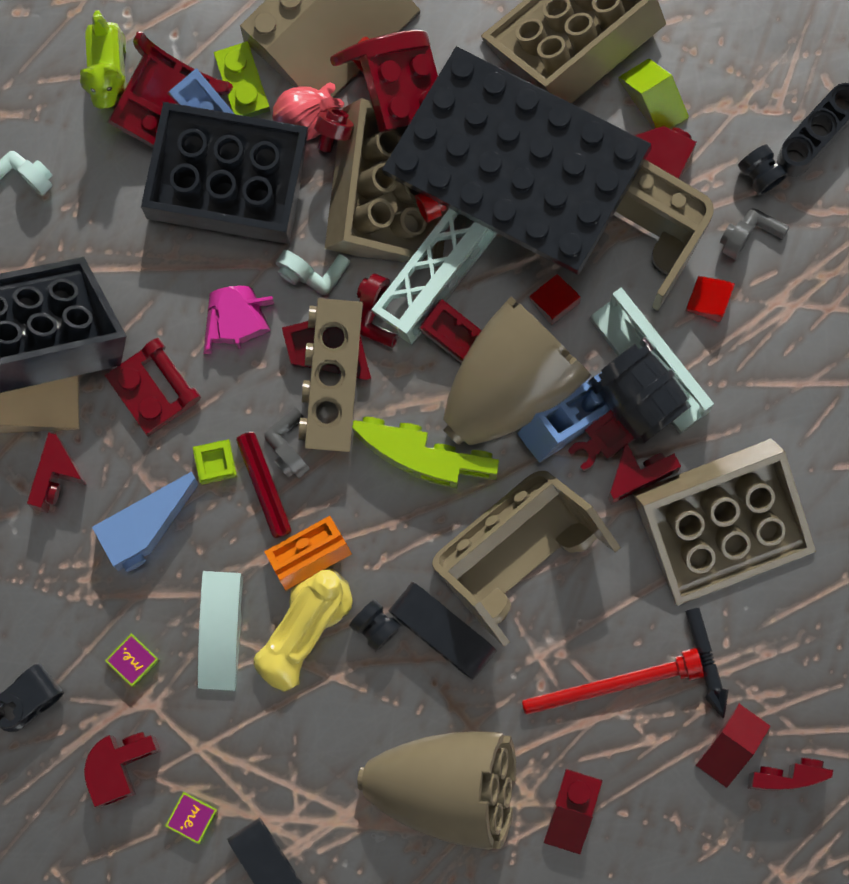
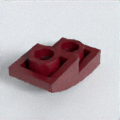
(799, 775)

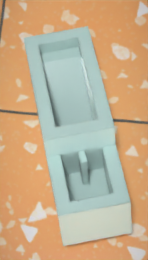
(219, 630)

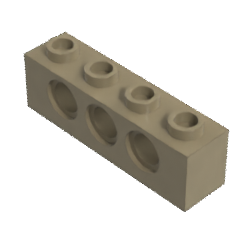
(347, 317)

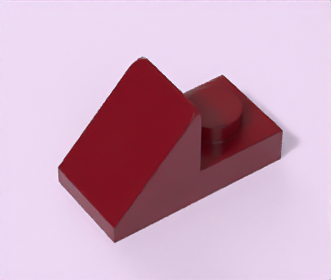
(54, 464)
(632, 478)
(573, 811)

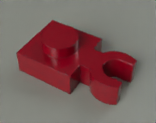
(606, 437)

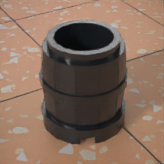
(641, 391)

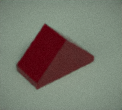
(733, 746)

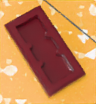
(450, 330)

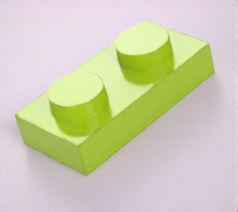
(239, 68)

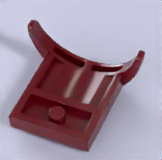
(397, 74)
(143, 97)

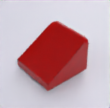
(710, 298)
(555, 299)

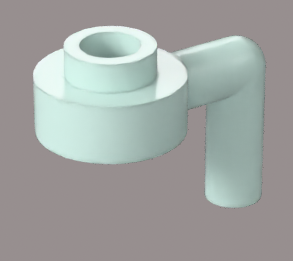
(34, 174)
(296, 269)

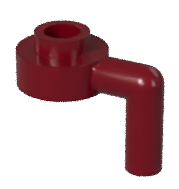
(332, 125)
(369, 293)

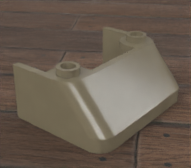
(670, 212)
(513, 541)

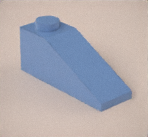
(562, 424)
(139, 528)

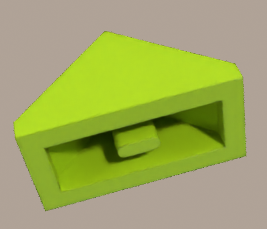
(655, 94)

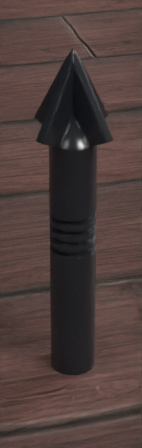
(717, 694)

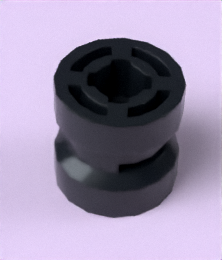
(762, 169)
(381, 632)

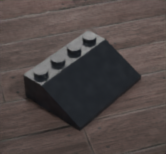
(225, 172)
(55, 325)

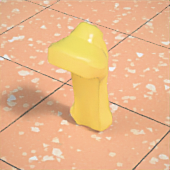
(312, 608)

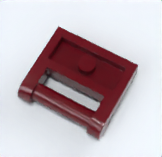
(142, 394)

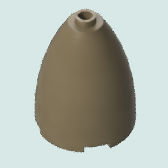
(509, 377)
(447, 786)

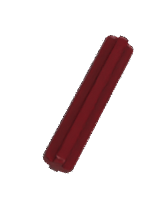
(263, 485)

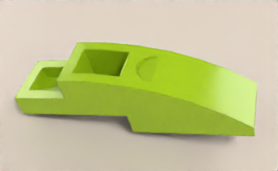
(408, 451)

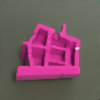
(235, 316)

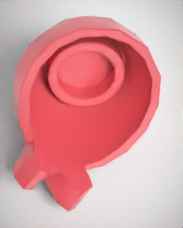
(303, 104)

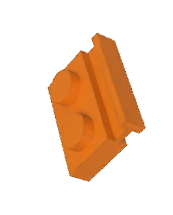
(307, 552)

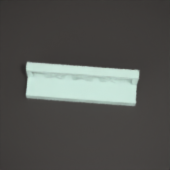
(442, 283)
(625, 325)

